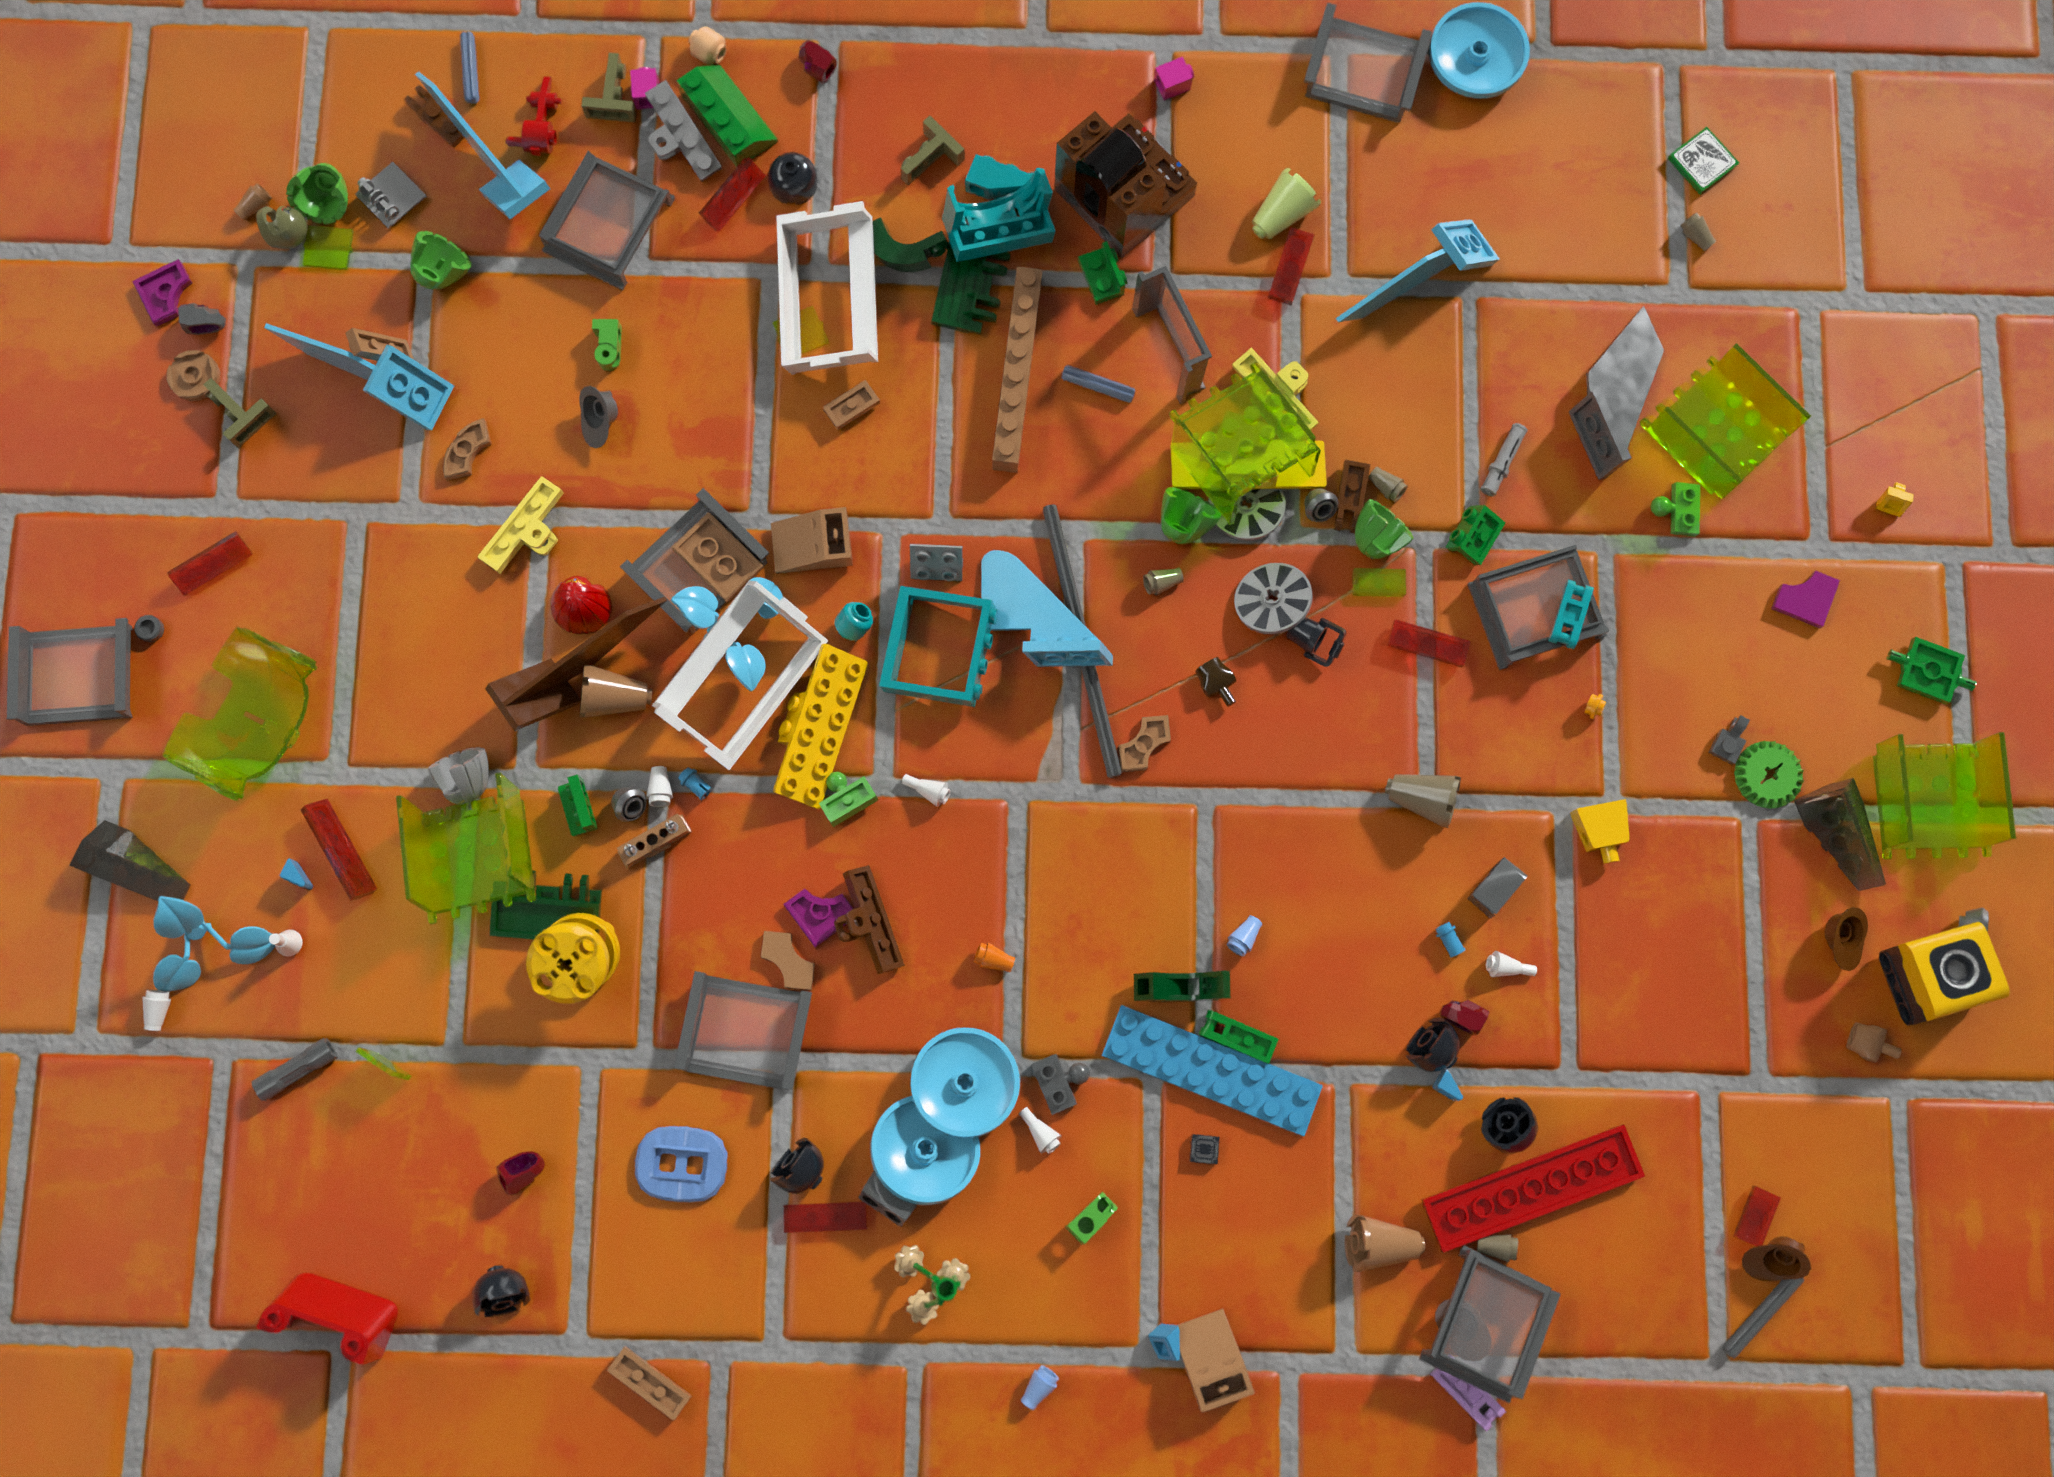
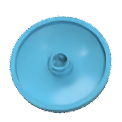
(1479, 50)
(965, 1082)
(919, 1160)

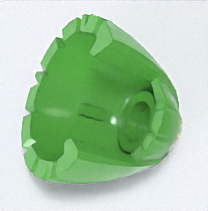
(318, 193)
(436, 261)
(1186, 516)
(1379, 531)

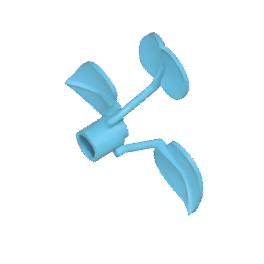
(699, 609)
(180, 917)

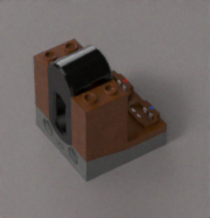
(1120, 180)

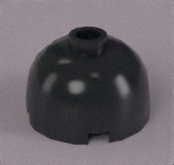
(792, 178)
(1434, 1047)
(1509, 1125)
(800, 1169)
(499, 1291)

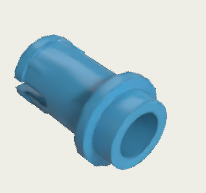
(694, 783)
(1450, 939)

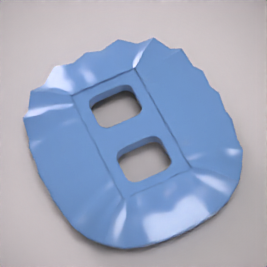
(683, 1143)

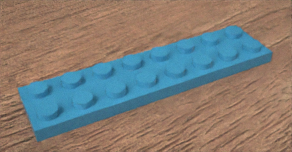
(1212, 1070)

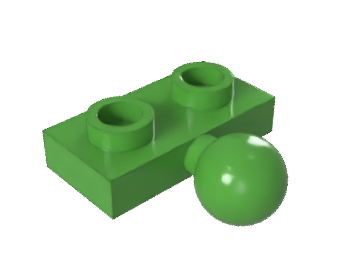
(1683, 508)
(846, 800)

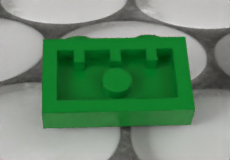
(1103, 273)
(1476, 533)
(577, 806)

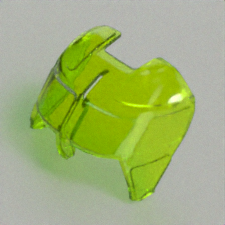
(231, 747)

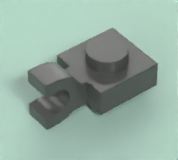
(1728, 743)

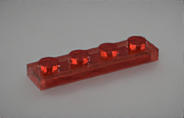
(338, 849)

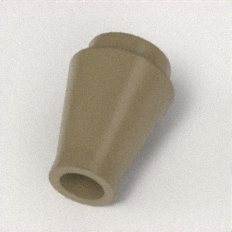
(1698, 231)
(1388, 484)
(1161, 580)
(1499, 1247)

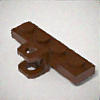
(869, 920)

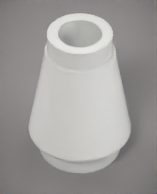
(659, 788)
(155, 1009)

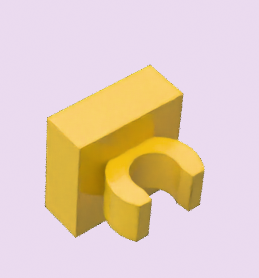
(1895, 500)

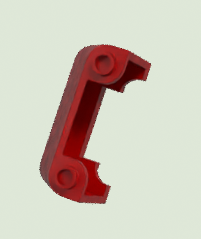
(360, 1315)

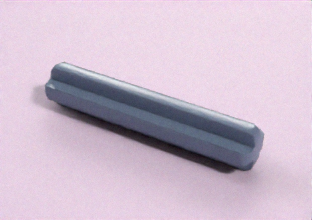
(469, 67)
(1098, 383)

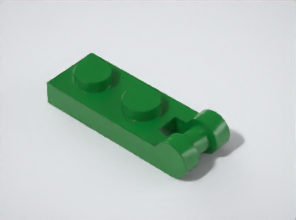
(1239, 1037)

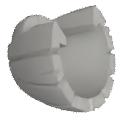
(462, 775)

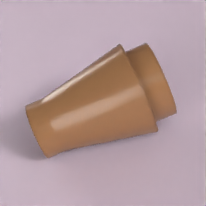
(253, 200)

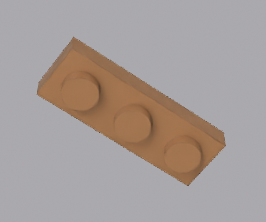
(371, 344)
(649, 1383)

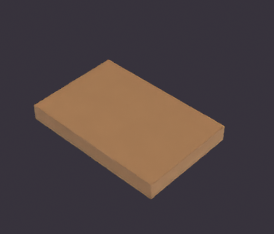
(717, 557)

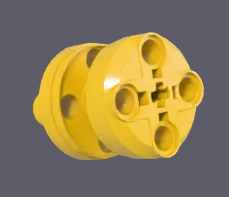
(573, 958)

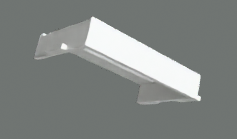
(861, 282)
(712, 650)

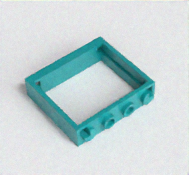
(897, 638)

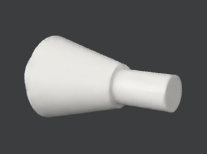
(933, 791)
(287, 942)
(1503, 965)
(1044, 1136)

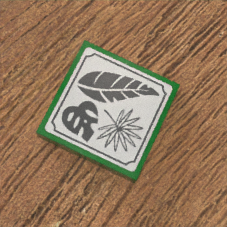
(1703, 160)

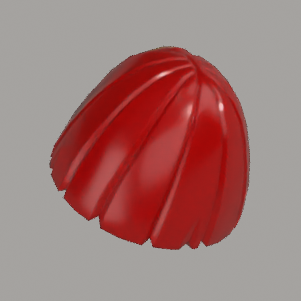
(580, 605)

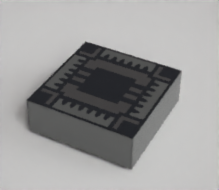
(1204, 1149)

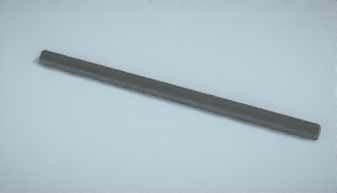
(1089, 672)

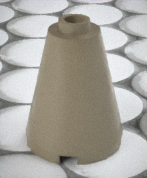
(1426, 795)

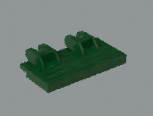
(963, 287)
(529, 919)

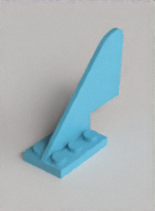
(1028, 604)

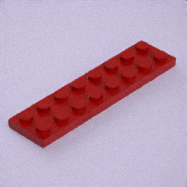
(1532, 1188)

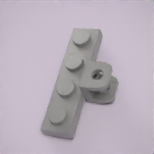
(679, 133)

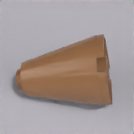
(611, 693)
(1380, 1244)

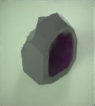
(200, 319)

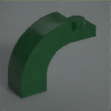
(906, 256)
(1182, 986)

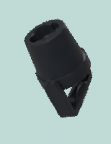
(1309, 636)

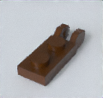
(435, 117)
(1351, 492)

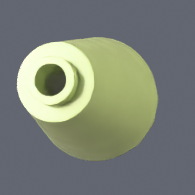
(1285, 204)

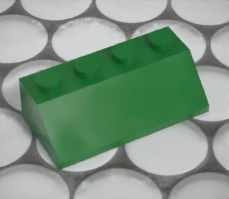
(725, 112)

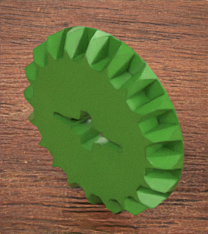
(1751, 771)

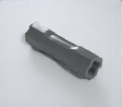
(277, 1080)

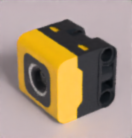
(1944, 973)

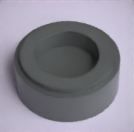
(149, 628)

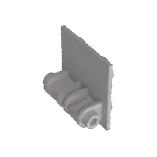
(389, 194)
(936, 562)

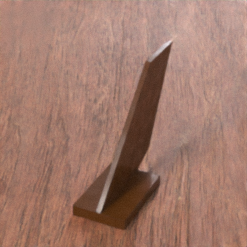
(545, 688)

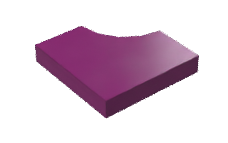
(162, 290)
(1809, 600)
(816, 914)

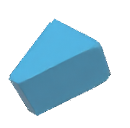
(295, 874)
(1446, 1085)
(1166, 1341)

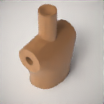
(1870, 1042)

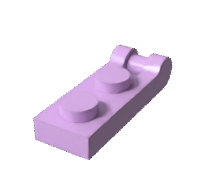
(1470, 1398)

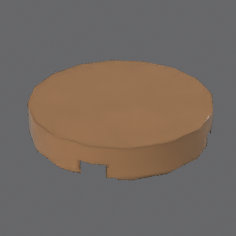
(189, 374)

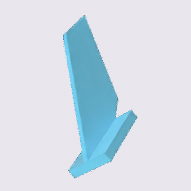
(512, 187)
(1461, 245)
(393, 380)

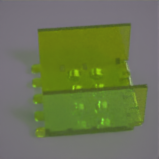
(1726, 421)
(1241, 439)
(1943, 796)
(467, 853)

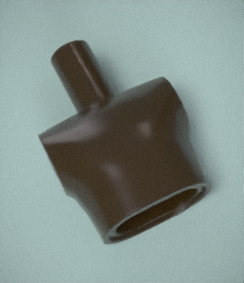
(1216, 679)

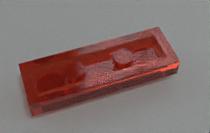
(732, 194)
(1291, 266)
(209, 563)
(1428, 643)
(825, 1217)

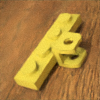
(1285, 384)
(524, 527)

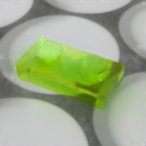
(1379, 582)

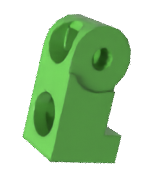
(609, 348)
(1091, 1218)

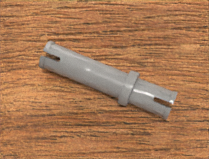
(1499, 469)

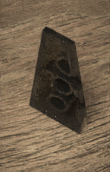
(1842, 826)
(126, 861)

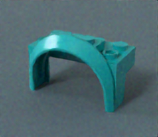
(994, 226)

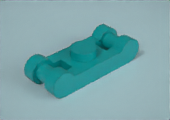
(1571, 614)

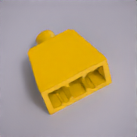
(1603, 828)

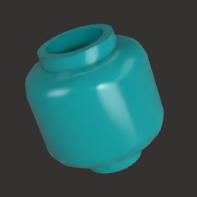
(853, 621)

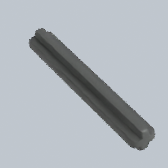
(1761, 1316)

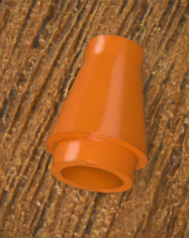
(993, 958)

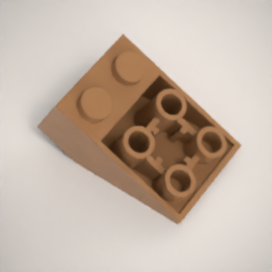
(812, 541)
(1213, 1361)

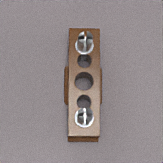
(677, 829)

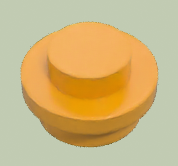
(1595, 706)

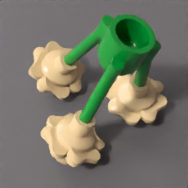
(943, 1286)

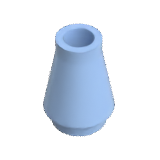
(1244, 936)
(1040, 1386)

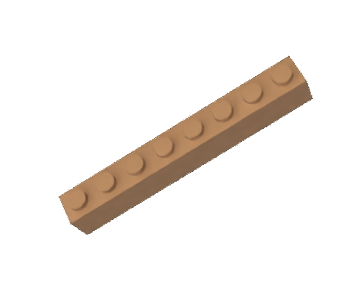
(1017, 369)

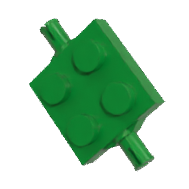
(1931, 670)

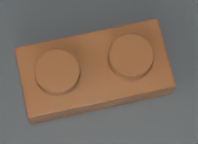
(851, 405)

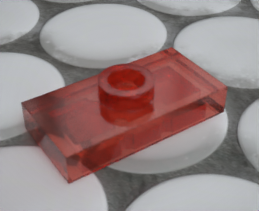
(1756, 1216)

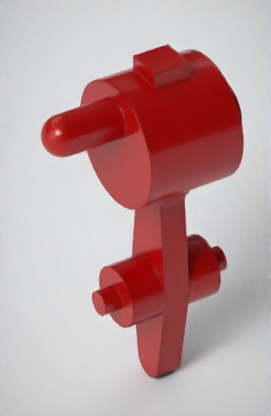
(538, 134)

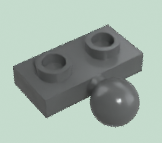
(1056, 1083)

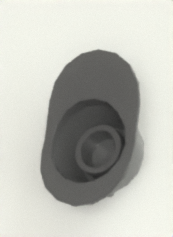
(597, 415)

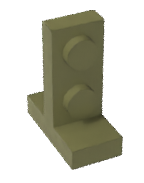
(612, 105)
(930, 151)
(245, 423)

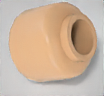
(707, 45)

